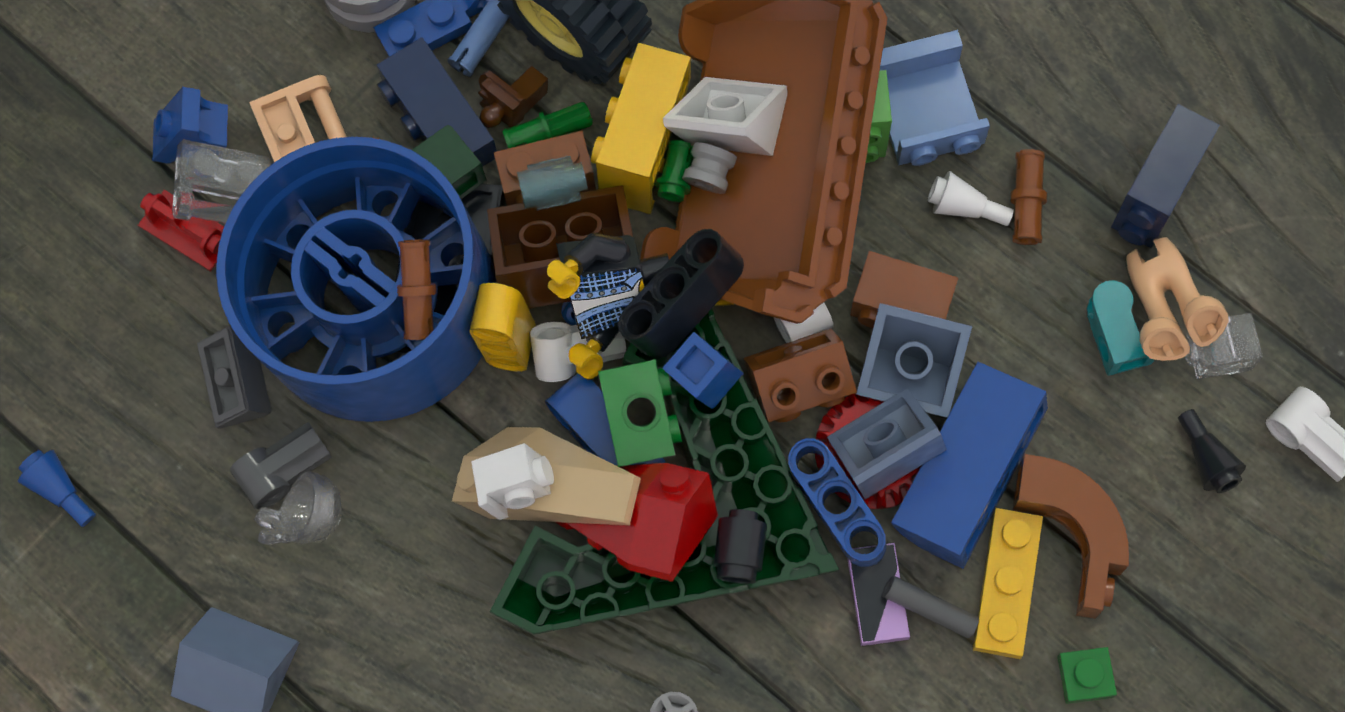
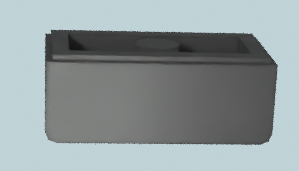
(232, 379)

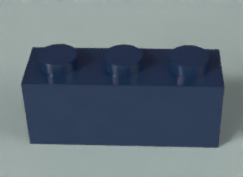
(431, 99)

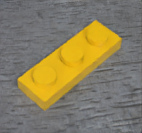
(1008, 583)

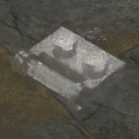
(212, 172)

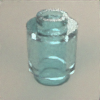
(552, 183)

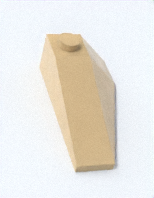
(583, 486)

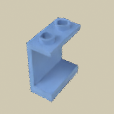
(930, 100)

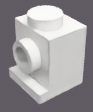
(511, 479)

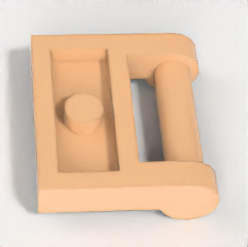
(284, 121)

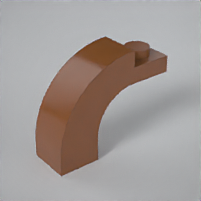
(1086, 510)

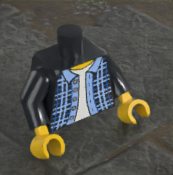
(601, 281)

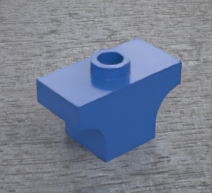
(191, 119)

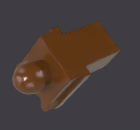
(509, 102)

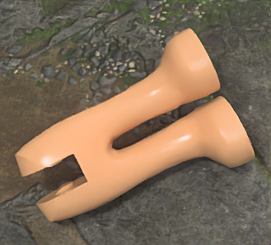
(1202, 315)

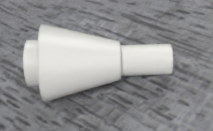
(958, 198)

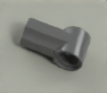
(269, 472)

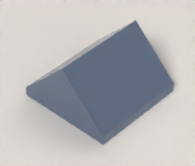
(914, 354)
(887, 443)
(231, 664)

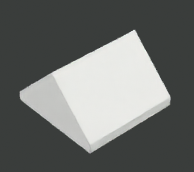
(730, 115)

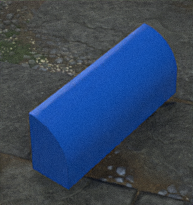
(963, 485)

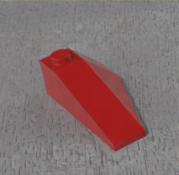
(667, 521)

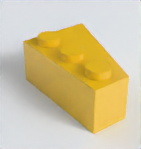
(636, 131)

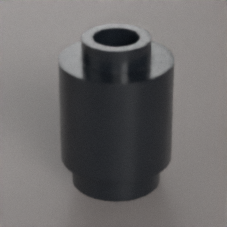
(740, 546)

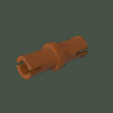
(1028, 197)
(416, 288)

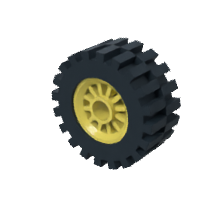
(582, 34)

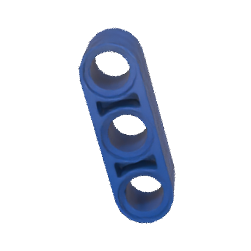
(583, 413)
(830, 480)

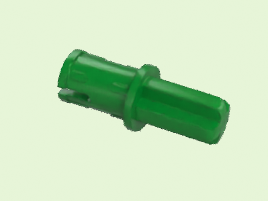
(549, 126)

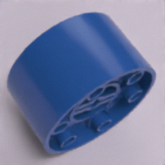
(279, 221)

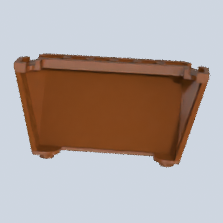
(800, 207)

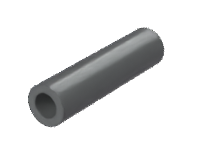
(930, 607)

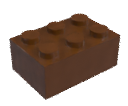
(527, 238)

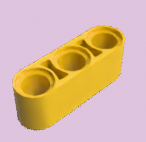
(502, 327)

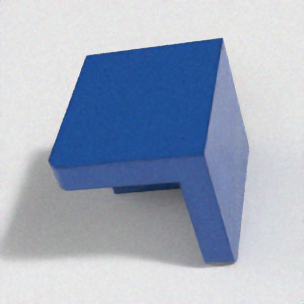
(702, 370)

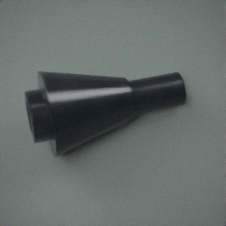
(1215, 462)

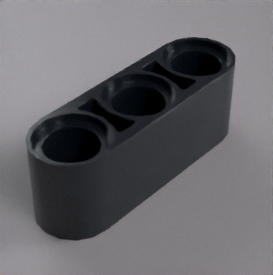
(681, 294)

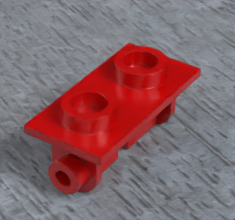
(193, 238)

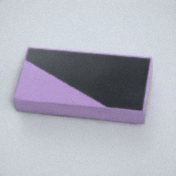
(877, 617)

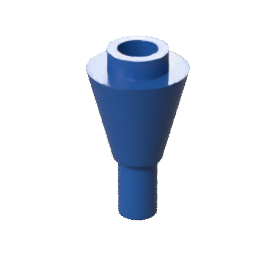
(48, 479)

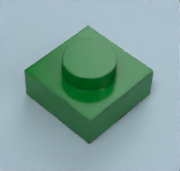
(1087, 675)

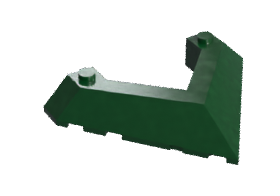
(573, 586)

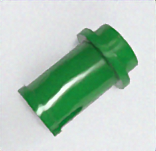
(670, 184)

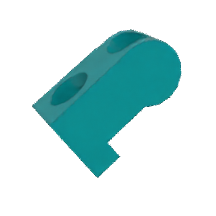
(1115, 328)

